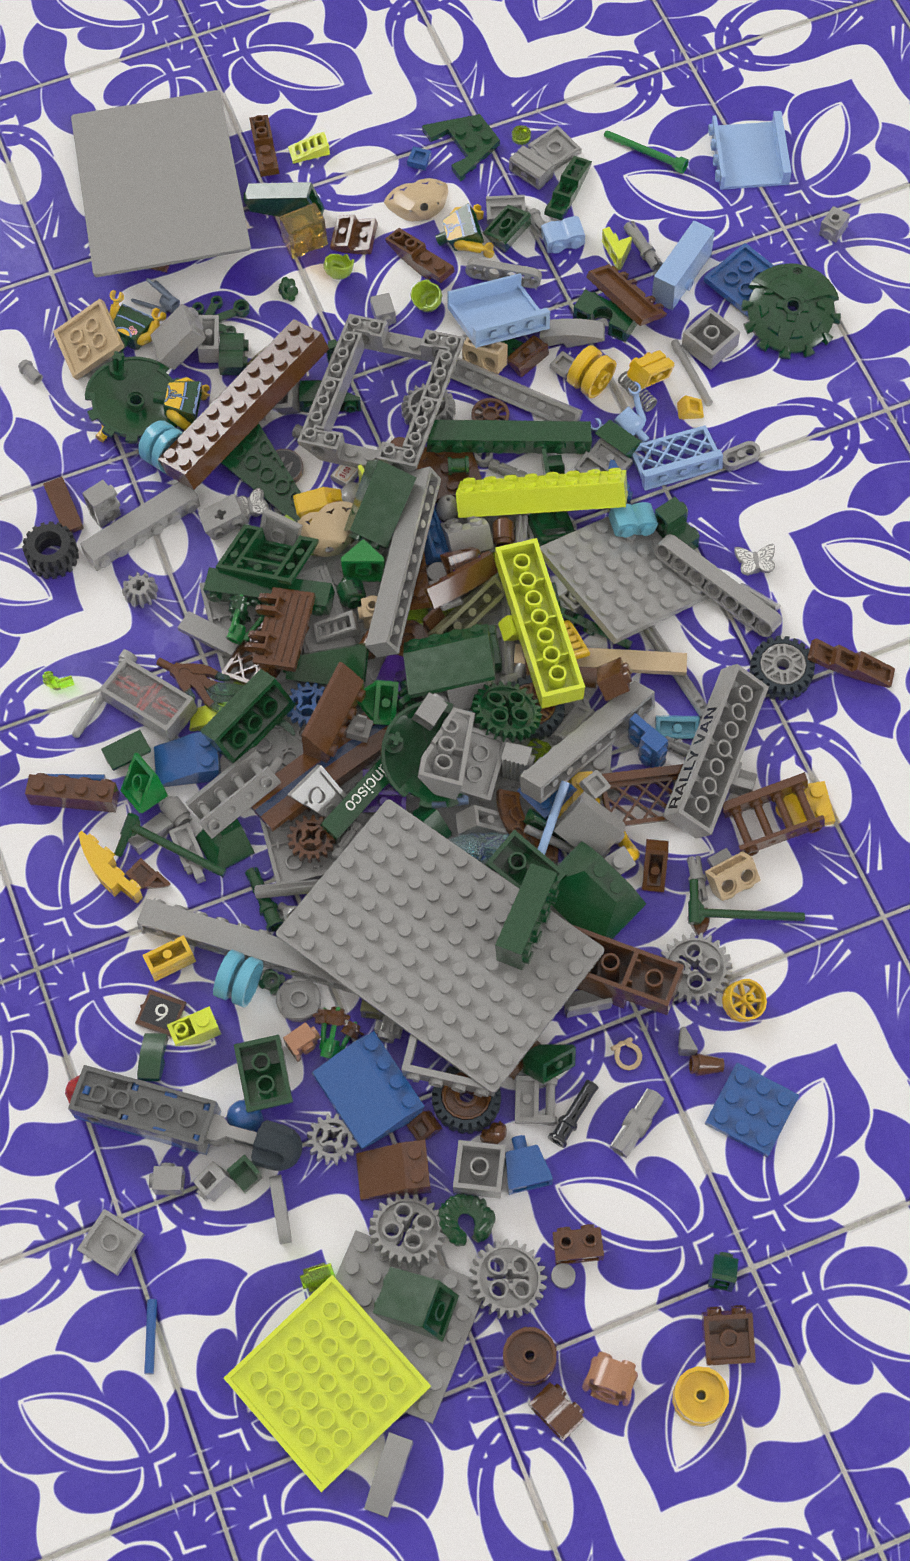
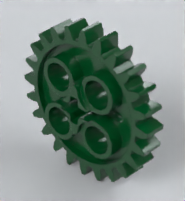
(516, 710)

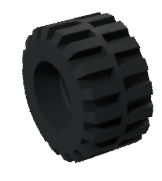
(47, 536)

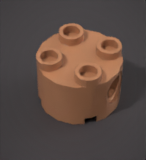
(610, 1379)

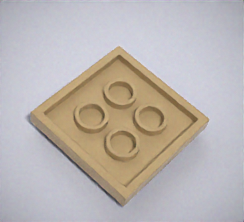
(88, 339)

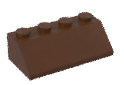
(333, 713)

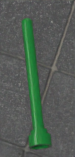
(679, 163)

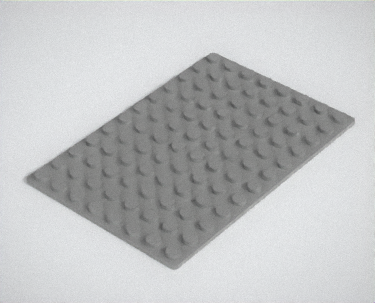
(159, 184)
(416, 936)

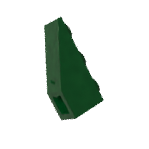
(309, 389)

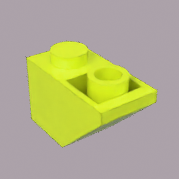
(194, 1028)

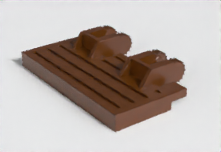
(626, 294)
(285, 631)

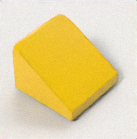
(690, 408)

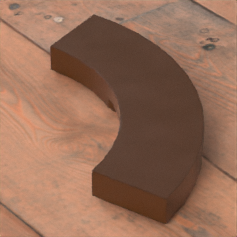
(512, 818)

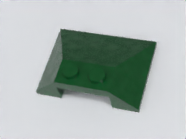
(263, 559)
(595, 893)

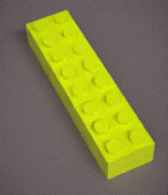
(542, 493)
(539, 623)

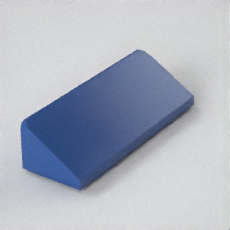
(435, 541)

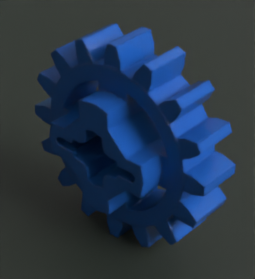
(307, 700)

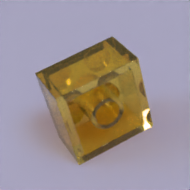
(303, 230)

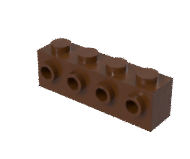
(72, 792)

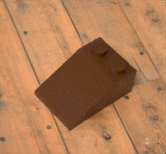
(393, 1170)

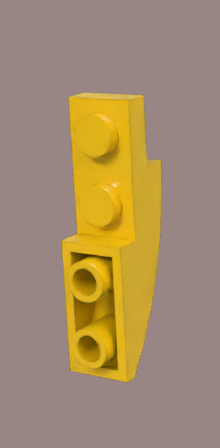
(105, 869)

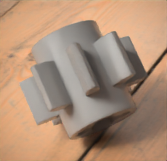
(387, 1030)

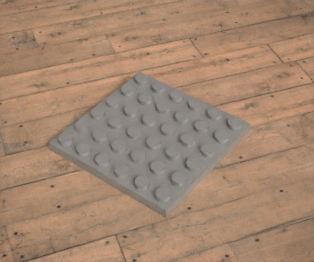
(619, 579)
(363, 1277)

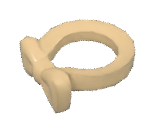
(628, 1042)

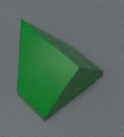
(381, 701)

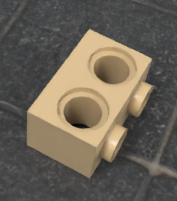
(490, 357)
(731, 872)

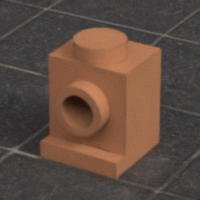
(301, 1040)

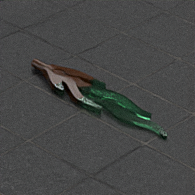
(211, 692)

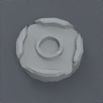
(298, 999)

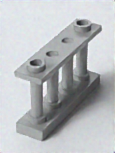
(233, 792)

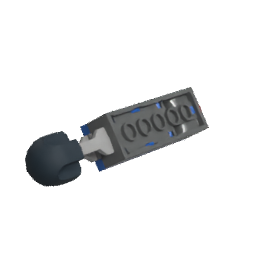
(174, 1118)

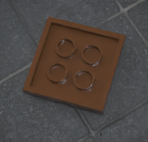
(439, 463)

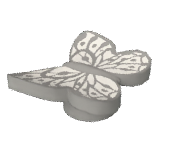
(255, 503)
(756, 561)

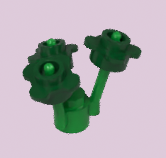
(239, 617)

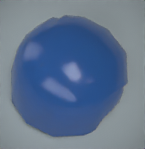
(238, 1117)

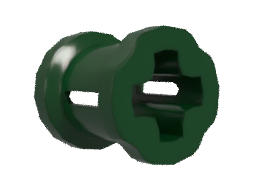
(458, 465)

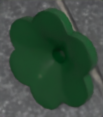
(288, 289)

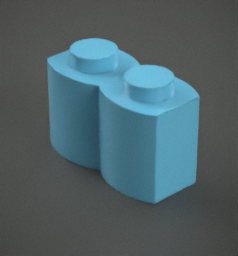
(633, 519)

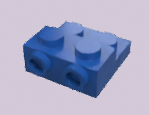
(650, 742)

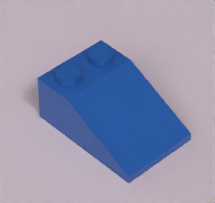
(187, 761)

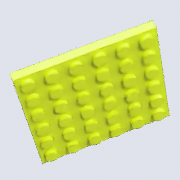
(327, 1383)

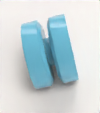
(156, 441)
(238, 978)

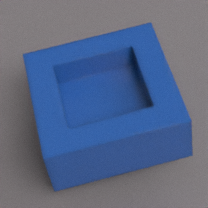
(419, 158)

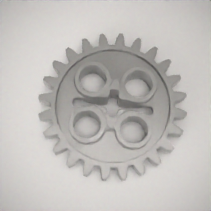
(709, 954)
(387, 1221)
(509, 1301)

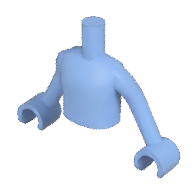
(629, 419)

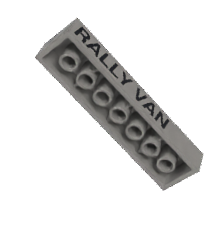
(716, 751)

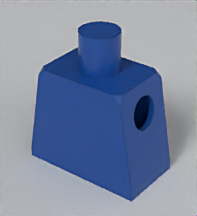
(526, 1167)

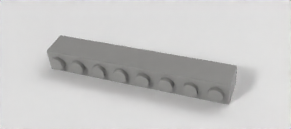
(585, 742)

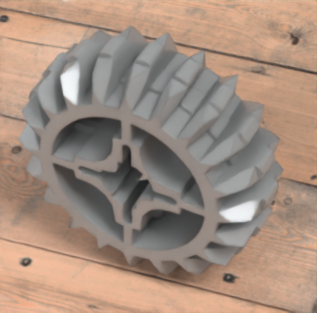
(410, 402)

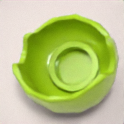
(338, 266)
(426, 296)

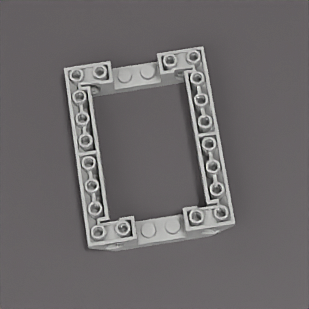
(374, 334)

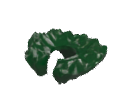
(466, 1204)

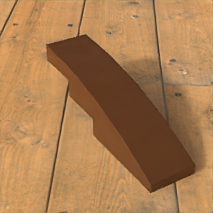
(461, 580)
(851, 664)

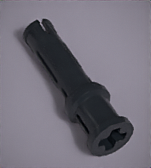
(568, 1122)

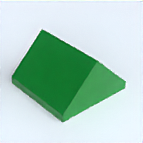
(363, 563)
(142, 785)

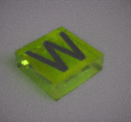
(539, 748)

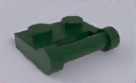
(548, 523)

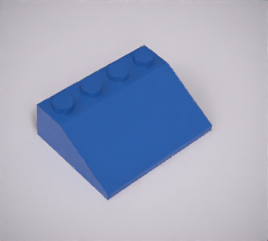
(368, 1090)

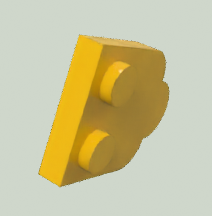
(818, 800)

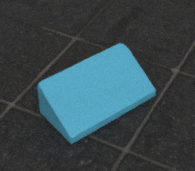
(677, 726)

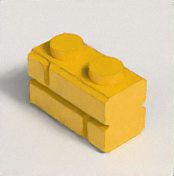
(650, 368)
(169, 958)

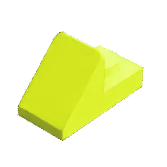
(616, 249)

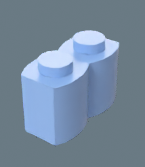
(563, 234)

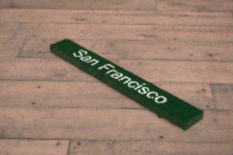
(355, 801)

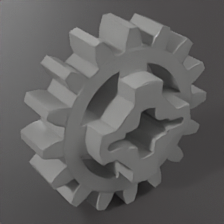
(324, 1145)

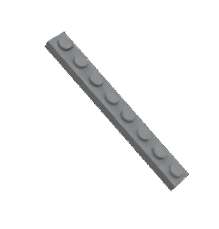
(513, 392)

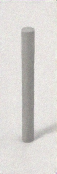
(691, 372)

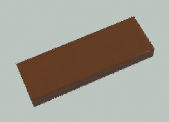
(63, 504)

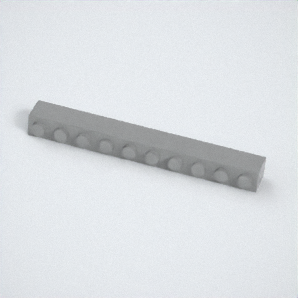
(403, 565)
(221, 937)

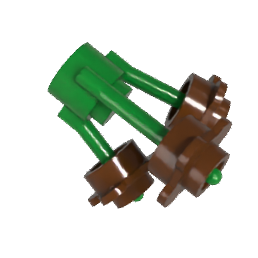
(335, 1017)

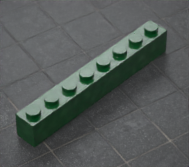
(510, 436)

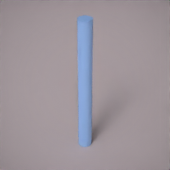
(553, 816)

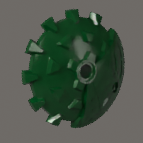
(786, 329)
(120, 386)
(402, 752)

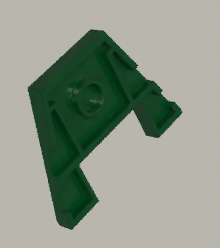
(470, 135)

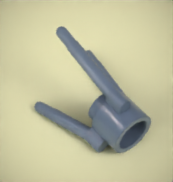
(167, 300)

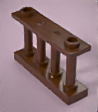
(775, 793)

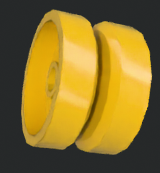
(591, 371)
(696, 1411)

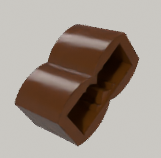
(557, 1411)

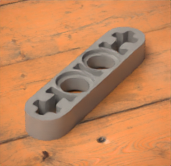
(503, 269)

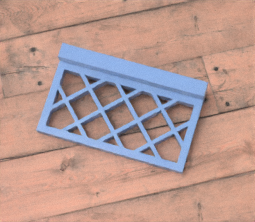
(680, 468)

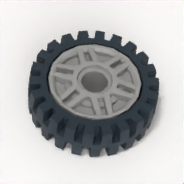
(787, 654)

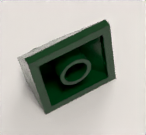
(227, 846)

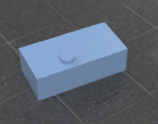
(683, 265)

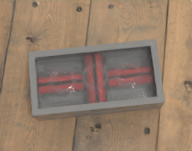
(148, 699)

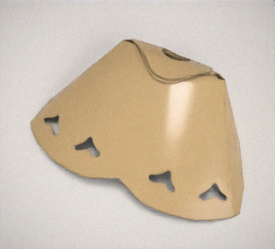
(414, 196)
(328, 528)

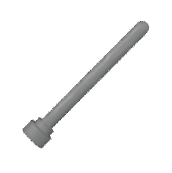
(98, 700)

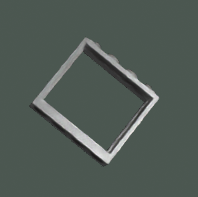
(438, 1078)

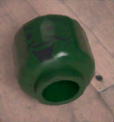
(350, 592)

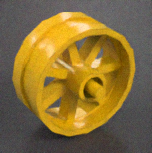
(744, 1000)

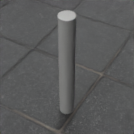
(553, 841)

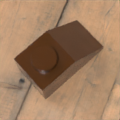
(655, 865)

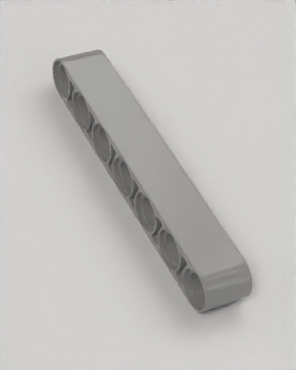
(717, 585)

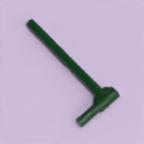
(132, 827)
(697, 912)

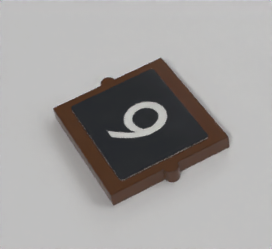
(159, 1011)

